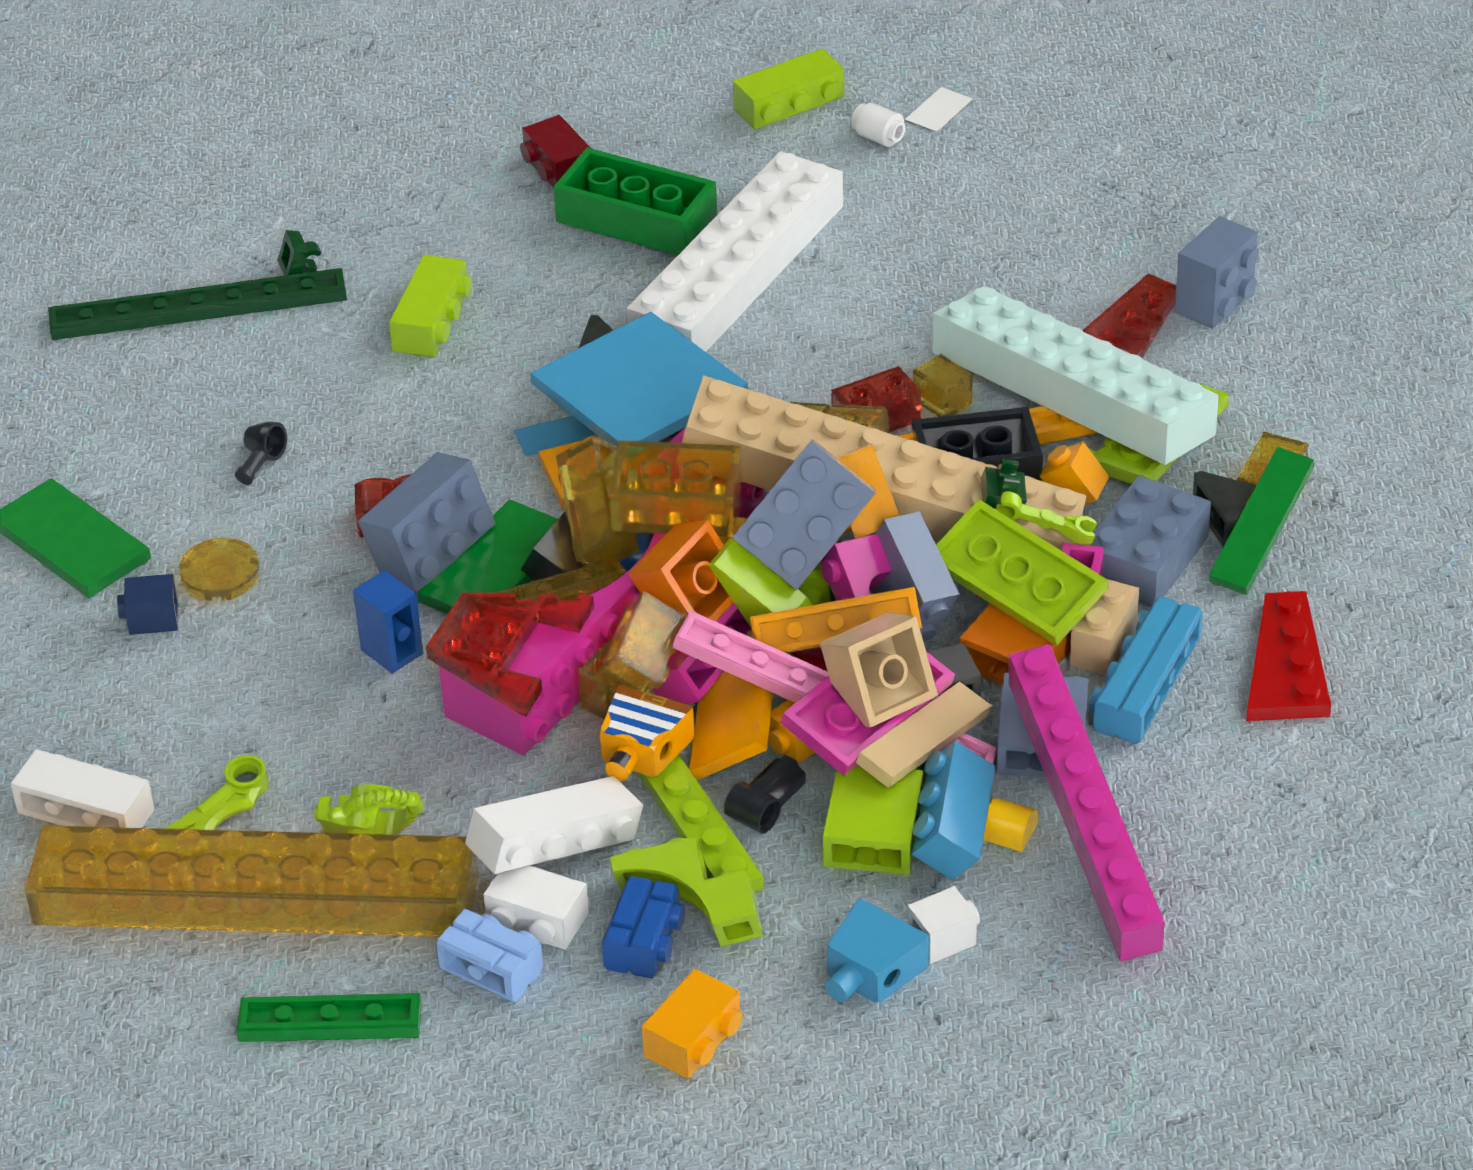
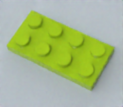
(1020, 572)

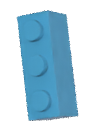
(953, 810)

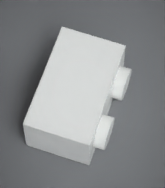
(538, 903)

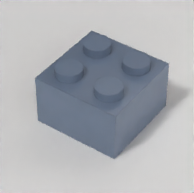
(1216, 272)

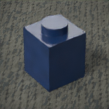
(149, 604)

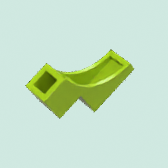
(725, 899)

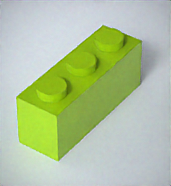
(788, 88)
(429, 305)

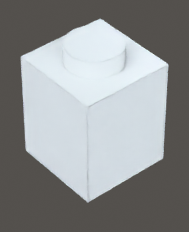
(947, 921)

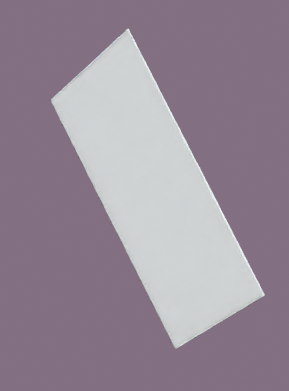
(938, 109)

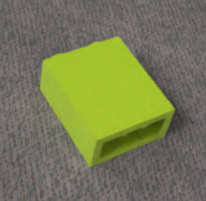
(870, 823)

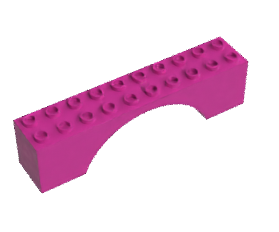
(555, 658)

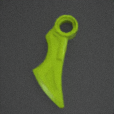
(230, 798)

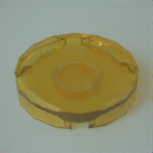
(219, 569)

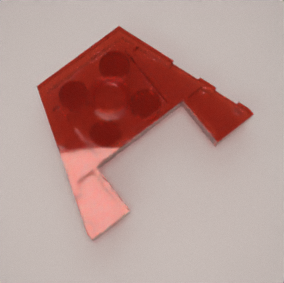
(488, 633)

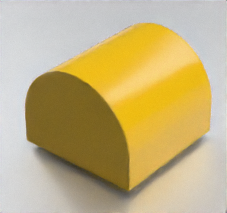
(1010, 824)

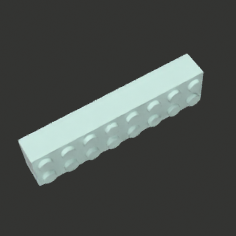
(1076, 374)

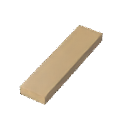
(923, 734)

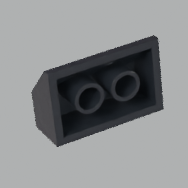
(986, 437)

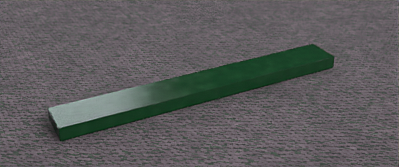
(196, 303)

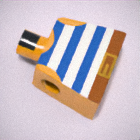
(643, 732)

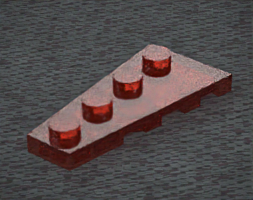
(1136, 316)

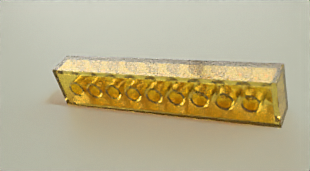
(250, 880)

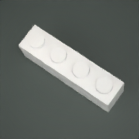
(553, 824)

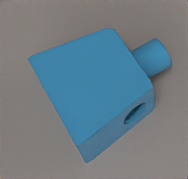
(873, 954)

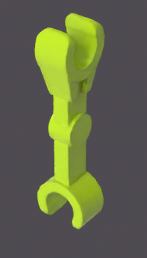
(1076, 528)

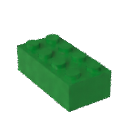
(634, 201)

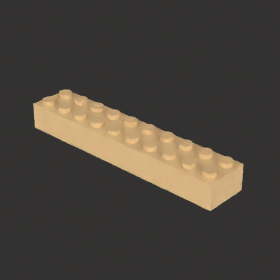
(918, 475)

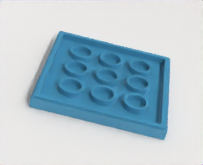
(632, 381)

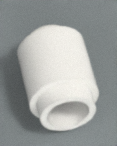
(878, 124)

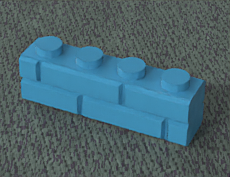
(1146, 669)

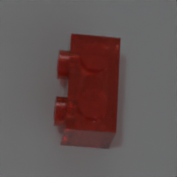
(885, 389)

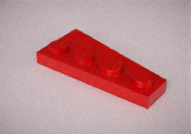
(1288, 663)

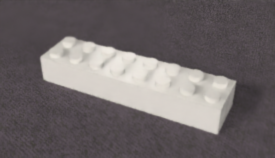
(743, 249)

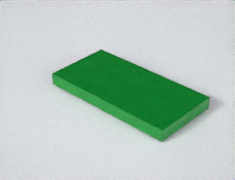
(71, 538)
(492, 560)

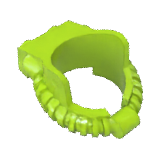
(361, 813)

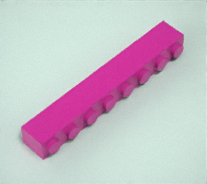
(1086, 804)

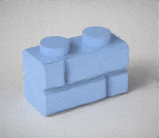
(490, 954)

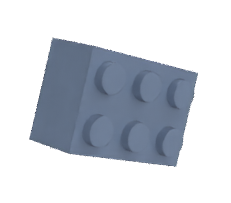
(804, 514)
(427, 520)
(1152, 537)

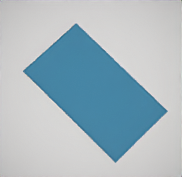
(551, 434)

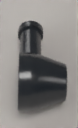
(265, 442)

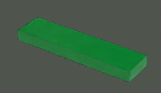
(1261, 520)
(329, 1017)

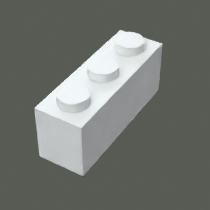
(80, 793)

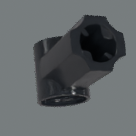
(761, 800)

